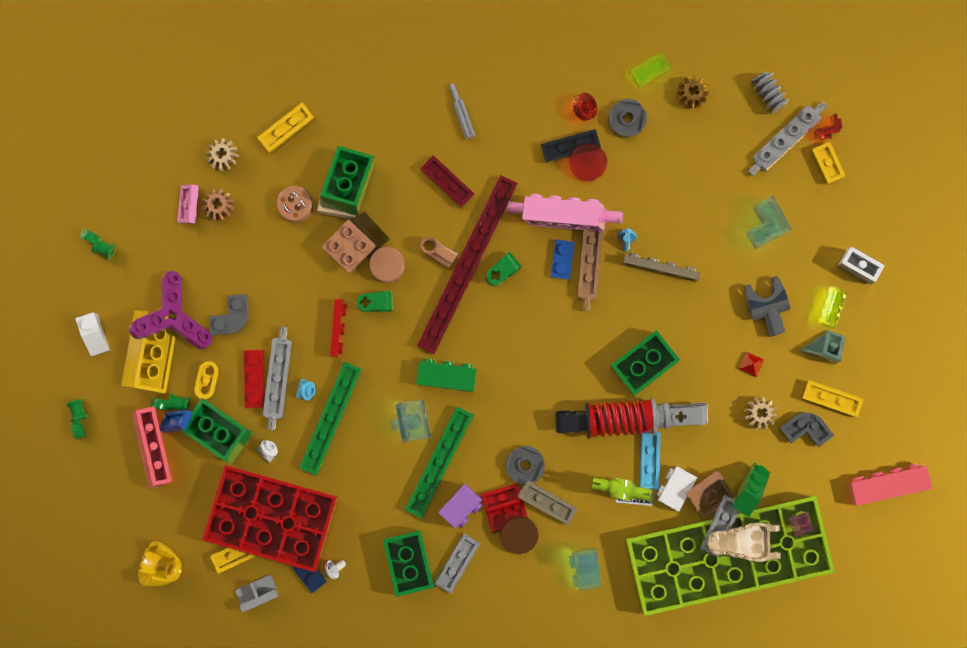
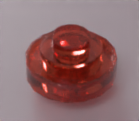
(585, 106)

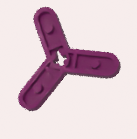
(171, 304)

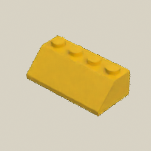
(149, 359)

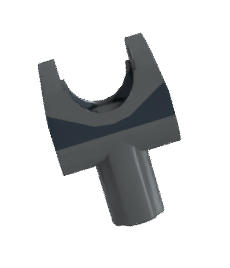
(769, 307)

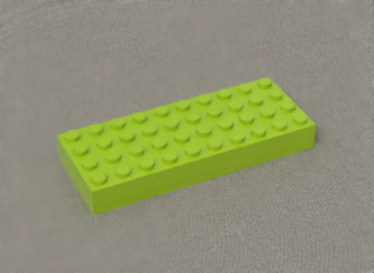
(676, 573)

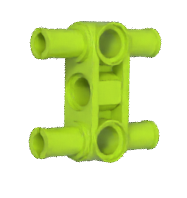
(622, 489)

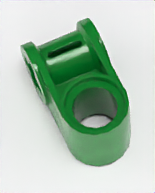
(505, 268)
(380, 302)

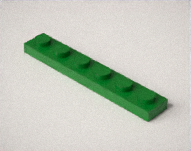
(330, 418)
(439, 462)

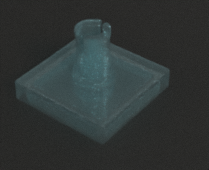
(411, 421)

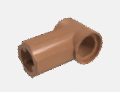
(439, 253)

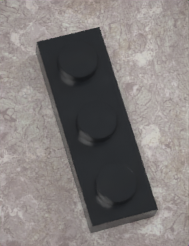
(563, 147)

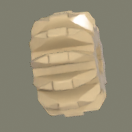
(217, 149)
(753, 413)

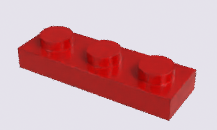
(338, 328)
(254, 378)

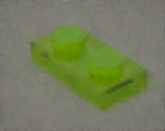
(650, 69)
(832, 307)

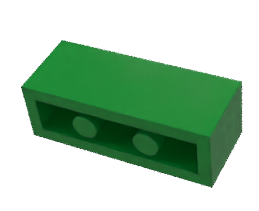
(446, 375)
(751, 489)

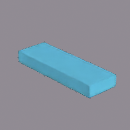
(650, 461)

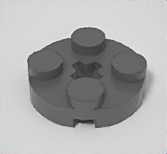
(636, 112)
(535, 460)

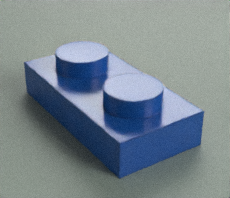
(562, 259)

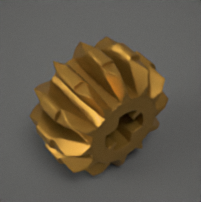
(695, 99)

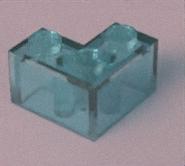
(773, 223)
(586, 569)

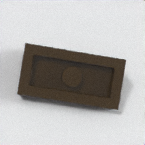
(371, 230)

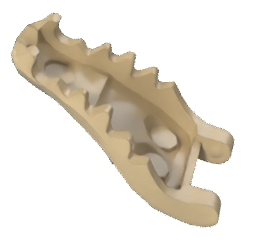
(745, 542)

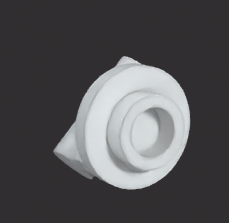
(267, 450)
(332, 569)

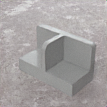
(257, 593)

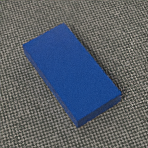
(175, 421)

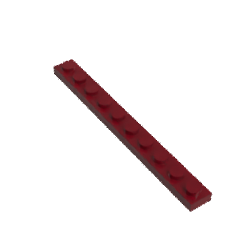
(467, 264)

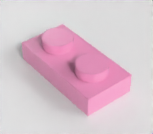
(187, 204)

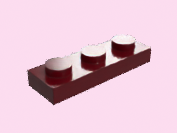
(447, 181)

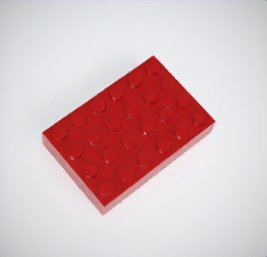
(270, 519)

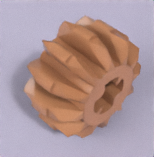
(211, 209)

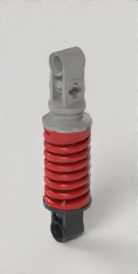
(643, 416)

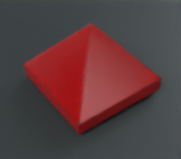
(751, 364)

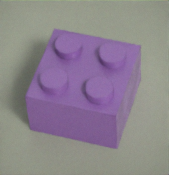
(460, 506)

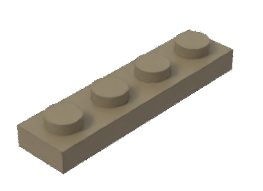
(669, 268)

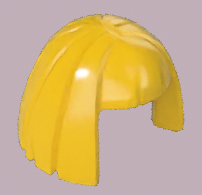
(159, 566)

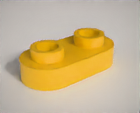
(204, 379)

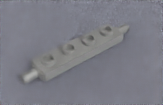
(787, 138)
(277, 378)

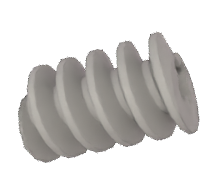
(770, 91)

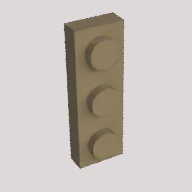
(547, 502)

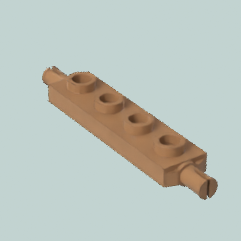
(589, 267)

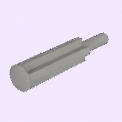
(462, 114)

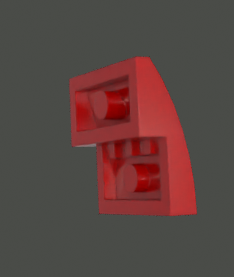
(502, 505)

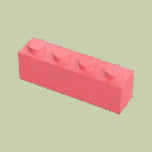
(151, 447)
(889, 485)

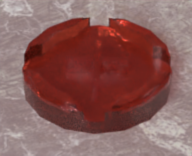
(588, 161)

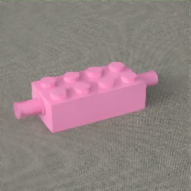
(564, 213)

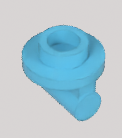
(627, 236)
(305, 390)

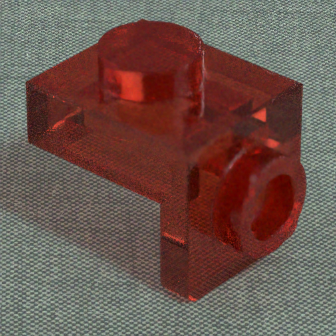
(826, 133)

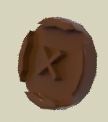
(519, 535)

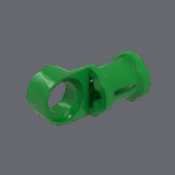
(98, 245)
(174, 402)
(78, 414)

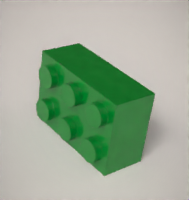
(347, 180)
(644, 363)
(217, 431)
(408, 563)

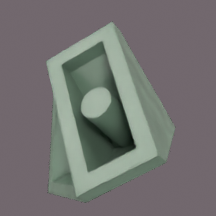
(826, 347)

